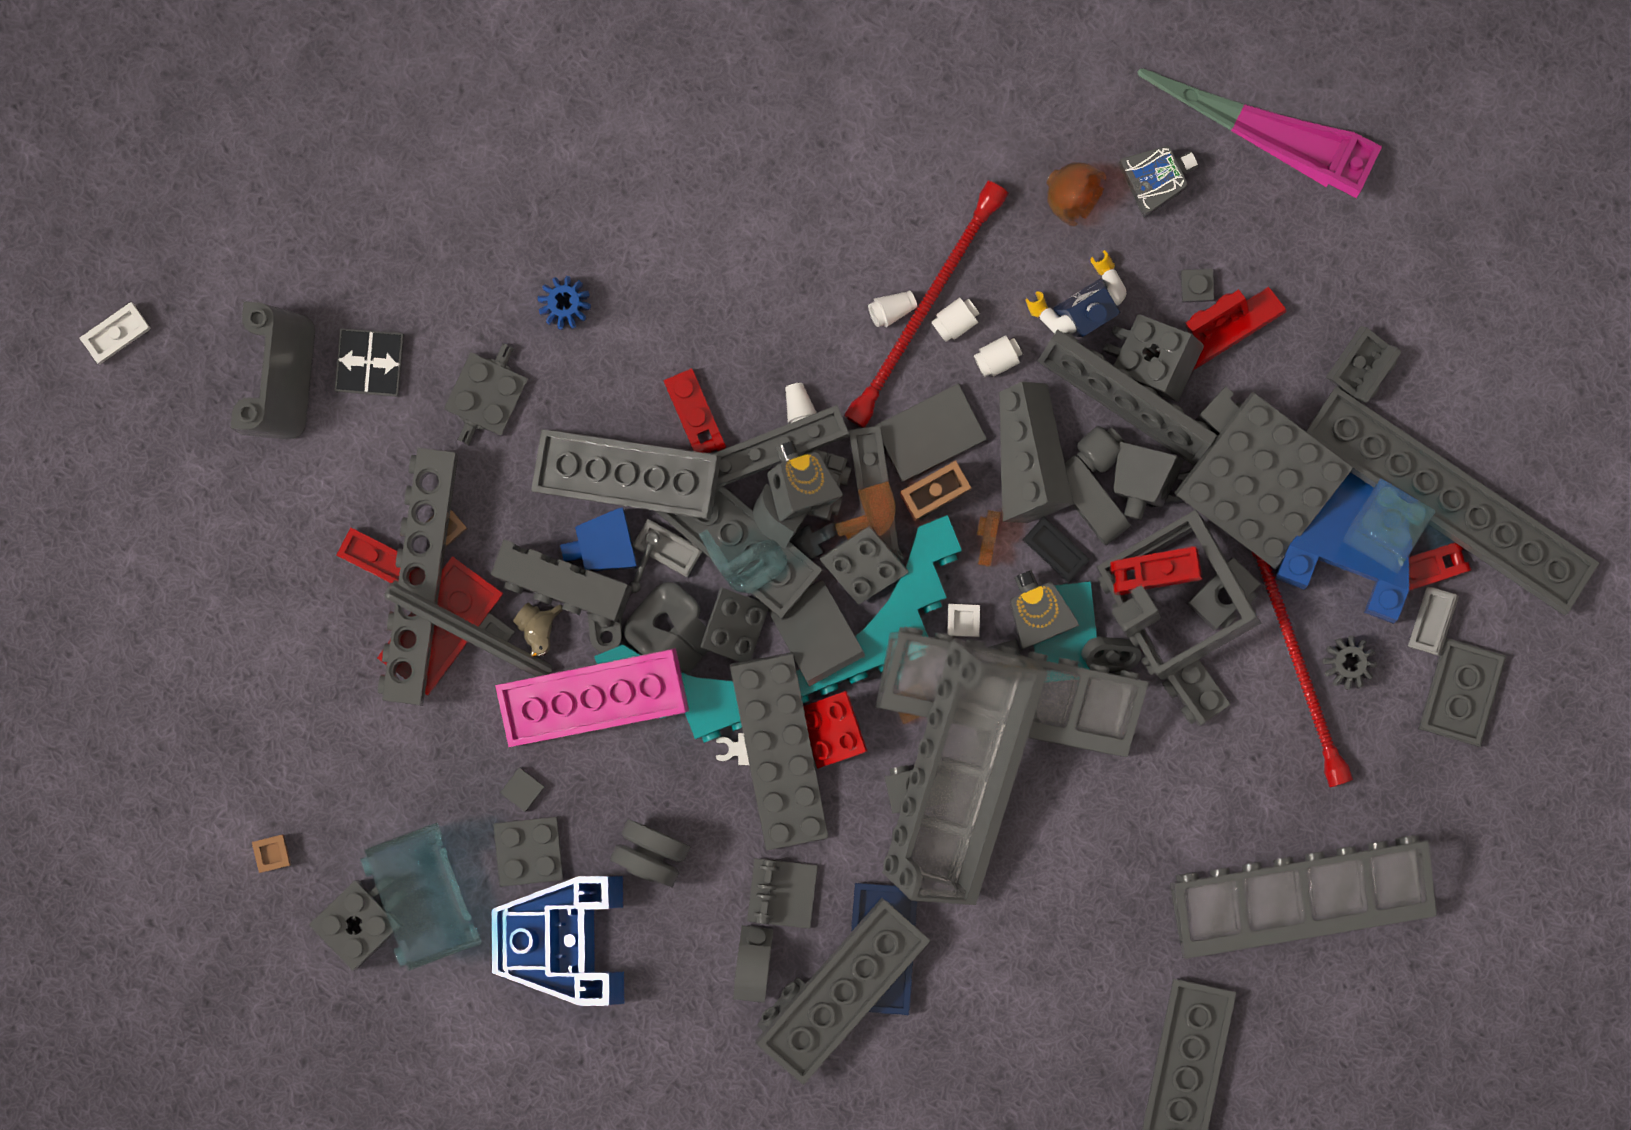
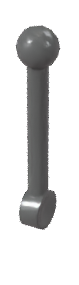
(652, 538)

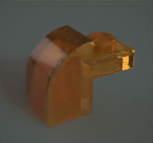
(878, 508)

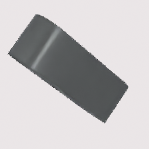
(1094, 503)

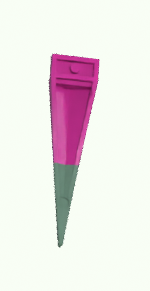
(1313, 149)

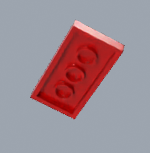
(463, 595)

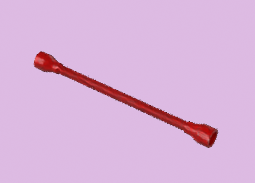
(989, 201)
(1335, 766)

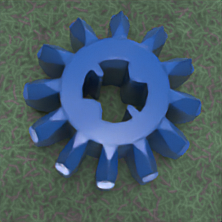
(553, 305)

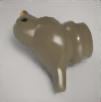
(537, 627)

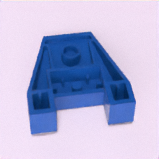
(1325, 543)
(551, 941)

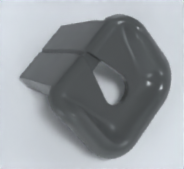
(684, 636)

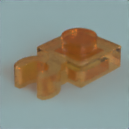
(988, 529)

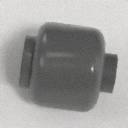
(1099, 449)

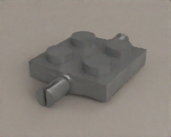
(485, 394)

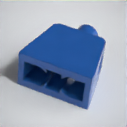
(602, 543)

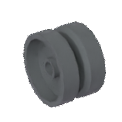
(649, 854)

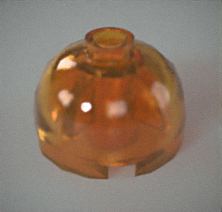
(1074, 191)

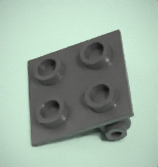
(864, 564)
(734, 626)
(782, 893)

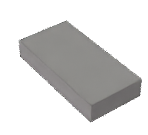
(670, 549)
(1433, 621)

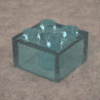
(1389, 526)

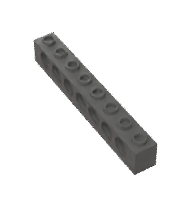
(422, 464)

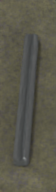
(466, 630)

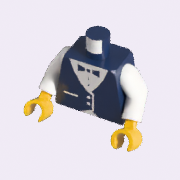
(1088, 307)

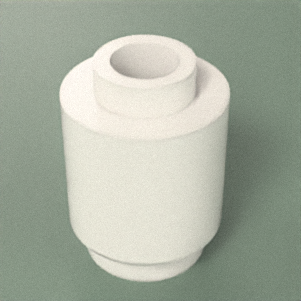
(956, 319)
(998, 356)

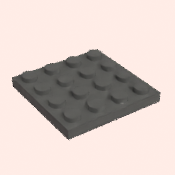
(1263, 479)

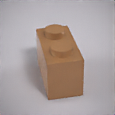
(935, 491)

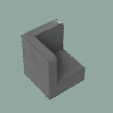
(1136, 612)

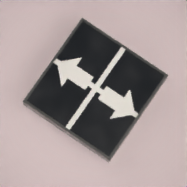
(369, 362)

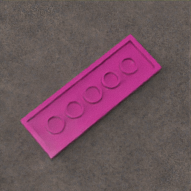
(592, 698)

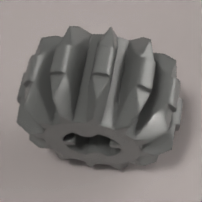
(1359, 667)

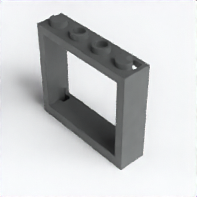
(1191, 522)

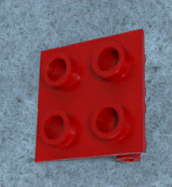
(833, 730)

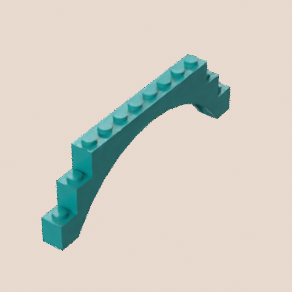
(714, 702)

